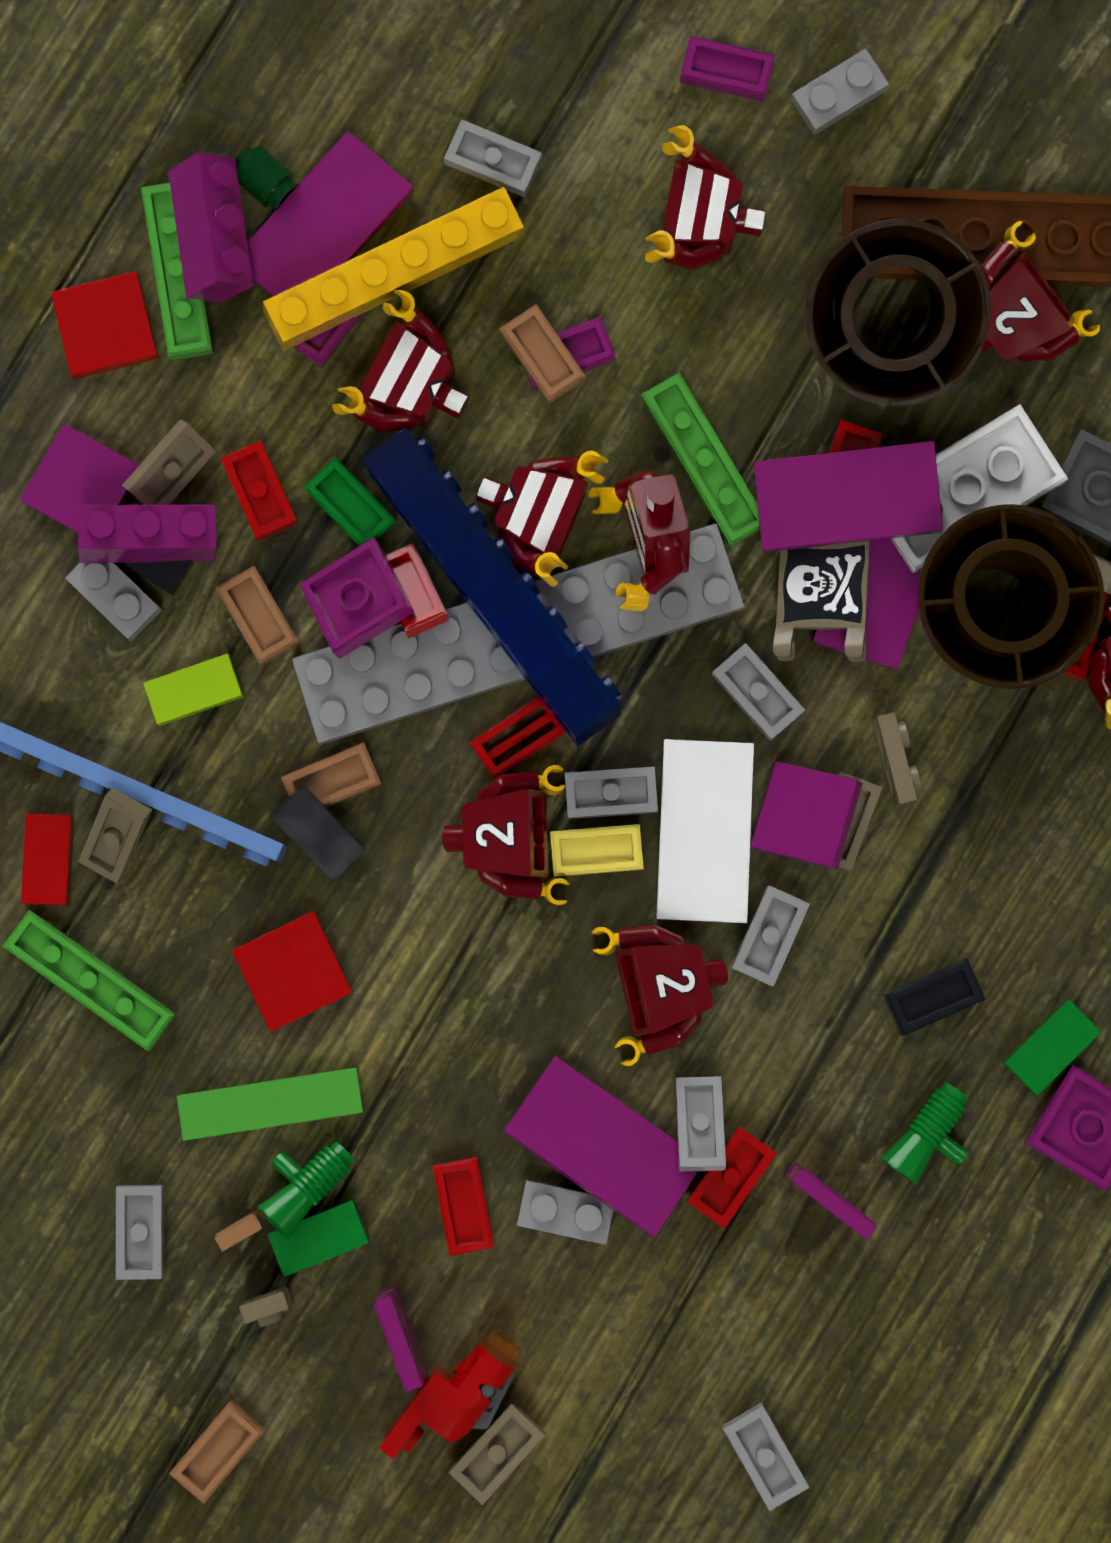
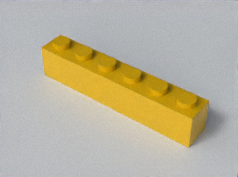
(396, 265)

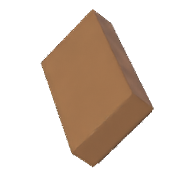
(542, 354)
(257, 615)
(336, 776)
(217, 1451)

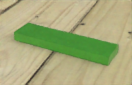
(183, 319)
(703, 459)
(89, 980)
(270, 1103)

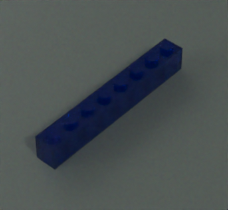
(493, 587)

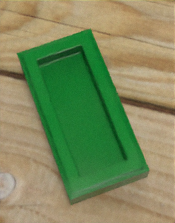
(349, 503)
(1051, 1047)
(320, 1238)

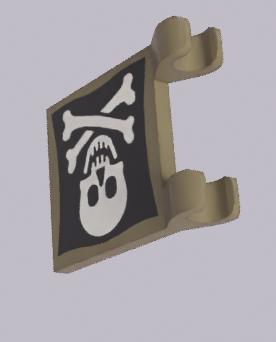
(823, 592)

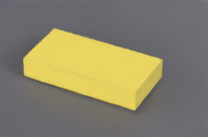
(596, 850)

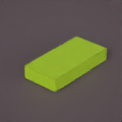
(193, 689)

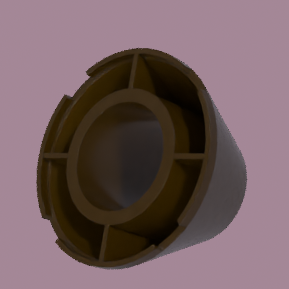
(955, 323)
(1050, 563)

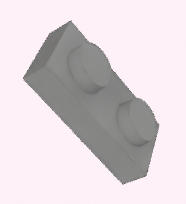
(839, 91)
(493, 158)
(114, 596)
(758, 692)
(611, 792)
(770, 936)
(700, 1124)
(564, 1212)
(140, 1232)
(765, 1456)

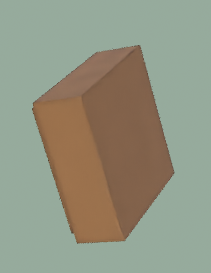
(240, 1230)

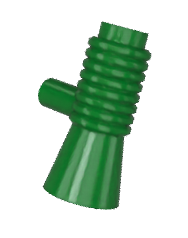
(929, 1132)
(306, 1186)

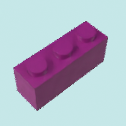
(210, 227)
(146, 533)

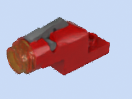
(460, 1401)

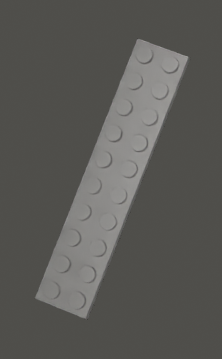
(461, 659)

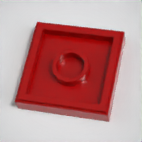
(104, 325)
(292, 971)

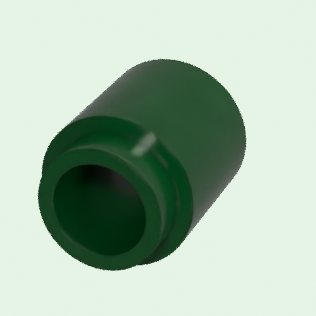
(264, 176)

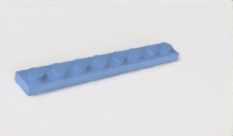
(175, 811)

